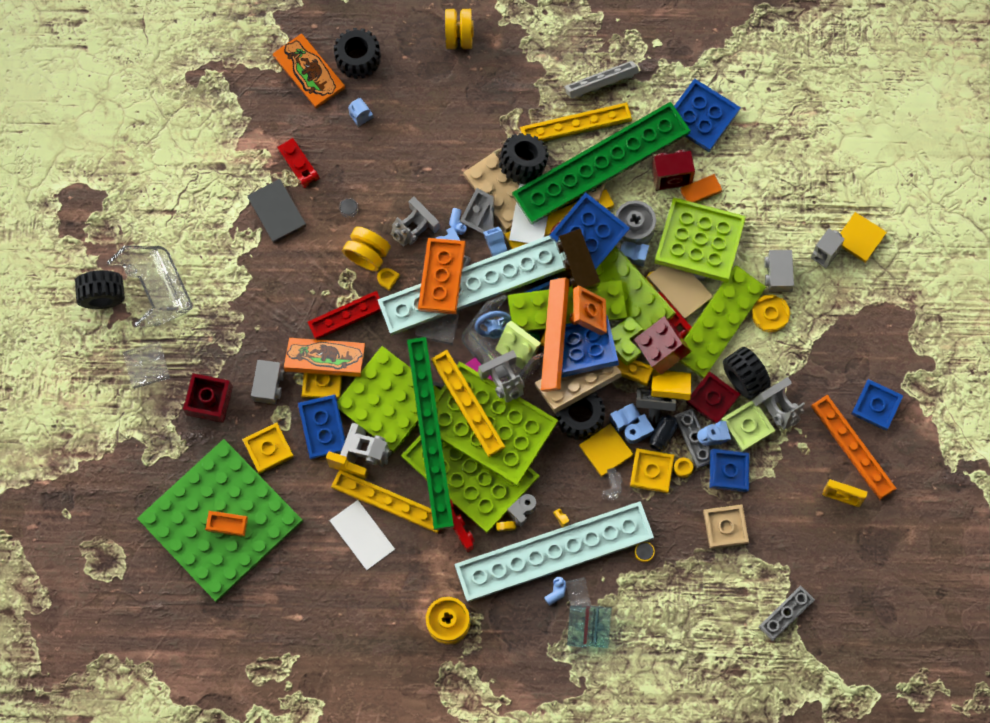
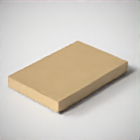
(680, 289)

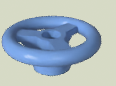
(494, 326)

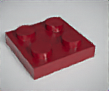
(713, 398)

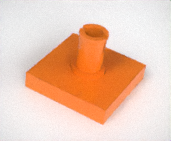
(589, 310)

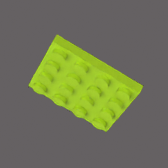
(700, 239)
(383, 399)

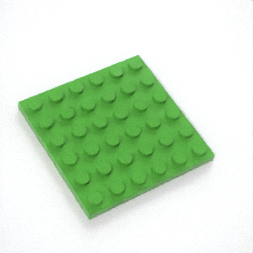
(224, 485)

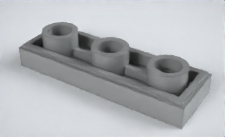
(690, 427)
(778, 621)

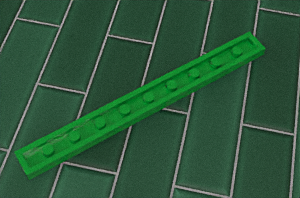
(430, 433)

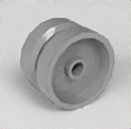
(640, 220)

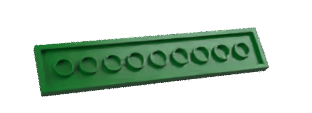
(601, 163)

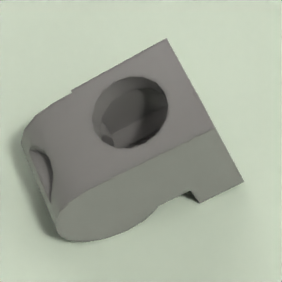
(523, 506)

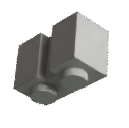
(827, 248)
(780, 271)
(266, 382)

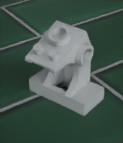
(420, 217)
(500, 368)
(776, 394)
(377, 450)

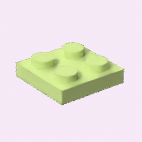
(520, 342)
(748, 425)

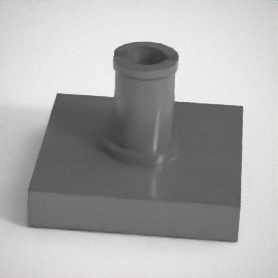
(655, 404)

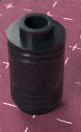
(663, 433)

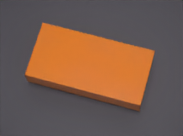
(701, 189)
(226, 523)

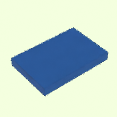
(322, 426)

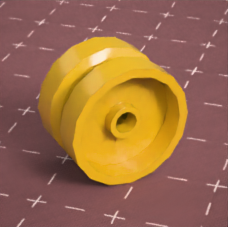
(458, 29)
(366, 248)
(444, 609)

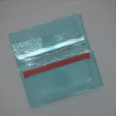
(589, 626)

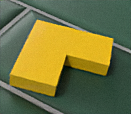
(340, 462)

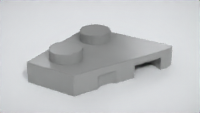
(479, 212)

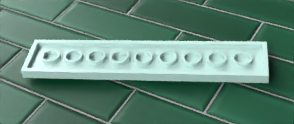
(479, 282)
(553, 551)

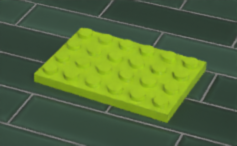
(517, 422)
(472, 487)

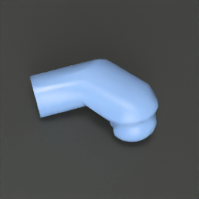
(454, 222)
(558, 591)

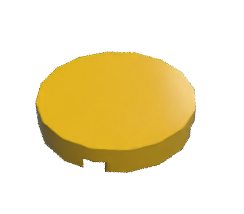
(770, 313)

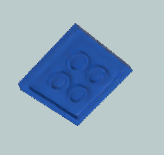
(705, 114)
(598, 225)
(587, 350)

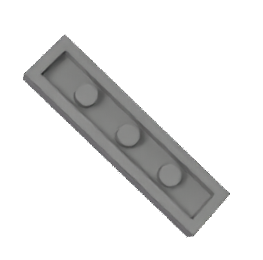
(604, 78)

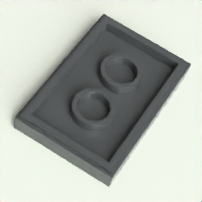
(276, 211)

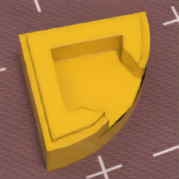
(562, 518)

